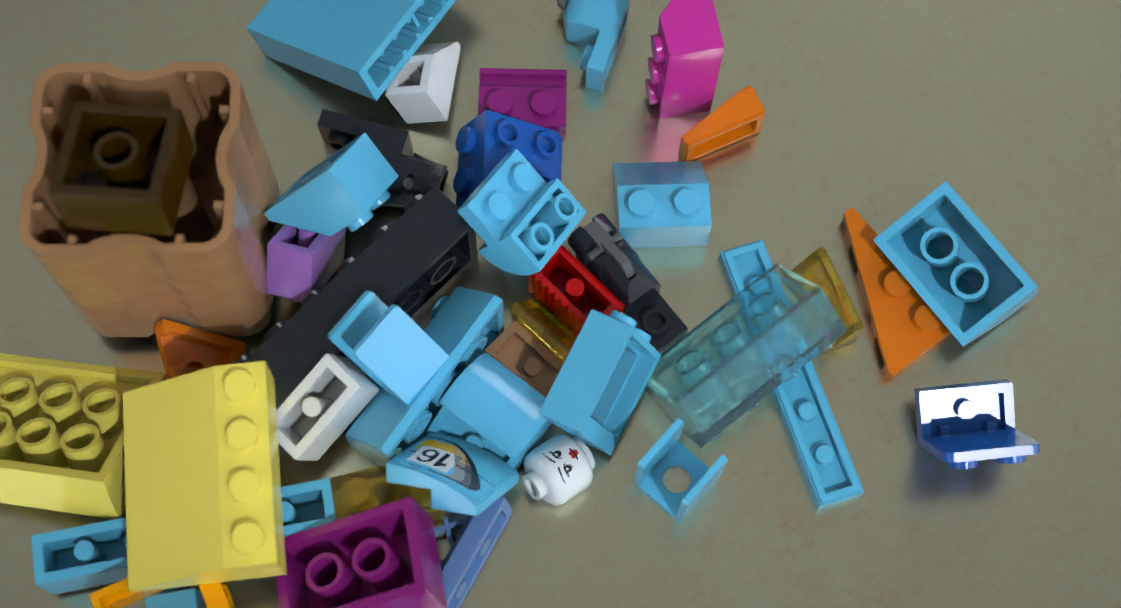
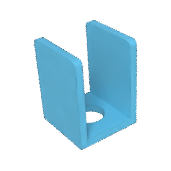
(388, 346)
(668, 454)

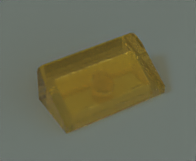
(821, 271)
(543, 327)

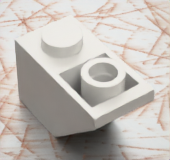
(426, 83)

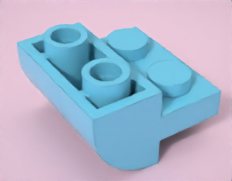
(520, 216)
(492, 411)

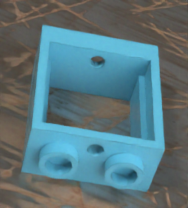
(601, 380)

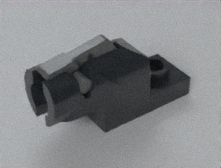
(415, 172)
(622, 272)

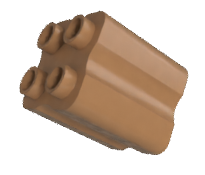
(216, 259)

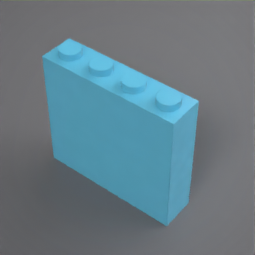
(347, 41)

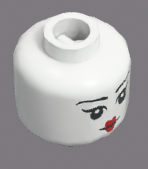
(558, 469)

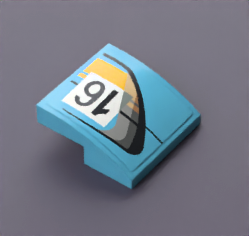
(457, 473)

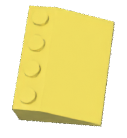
(64, 434)
(203, 479)

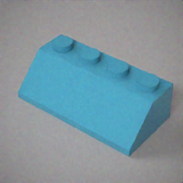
(463, 330)

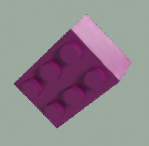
(365, 562)

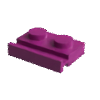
(526, 95)

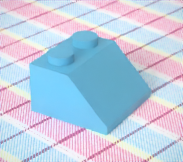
(337, 191)
(662, 204)

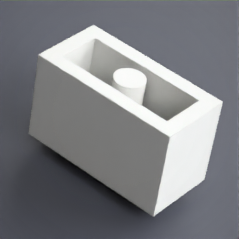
(322, 407)

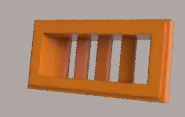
(729, 123)

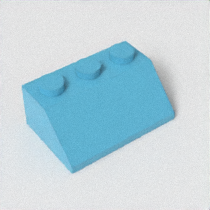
(956, 265)

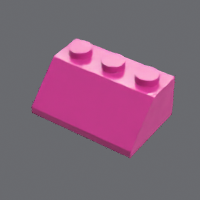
(684, 59)

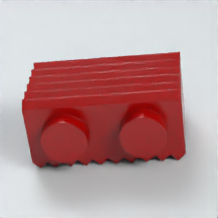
(571, 291)

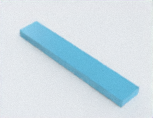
(801, 402)

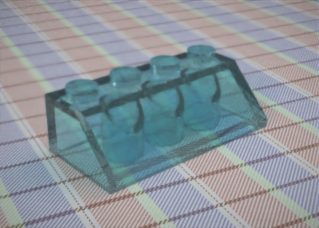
(743, 352)

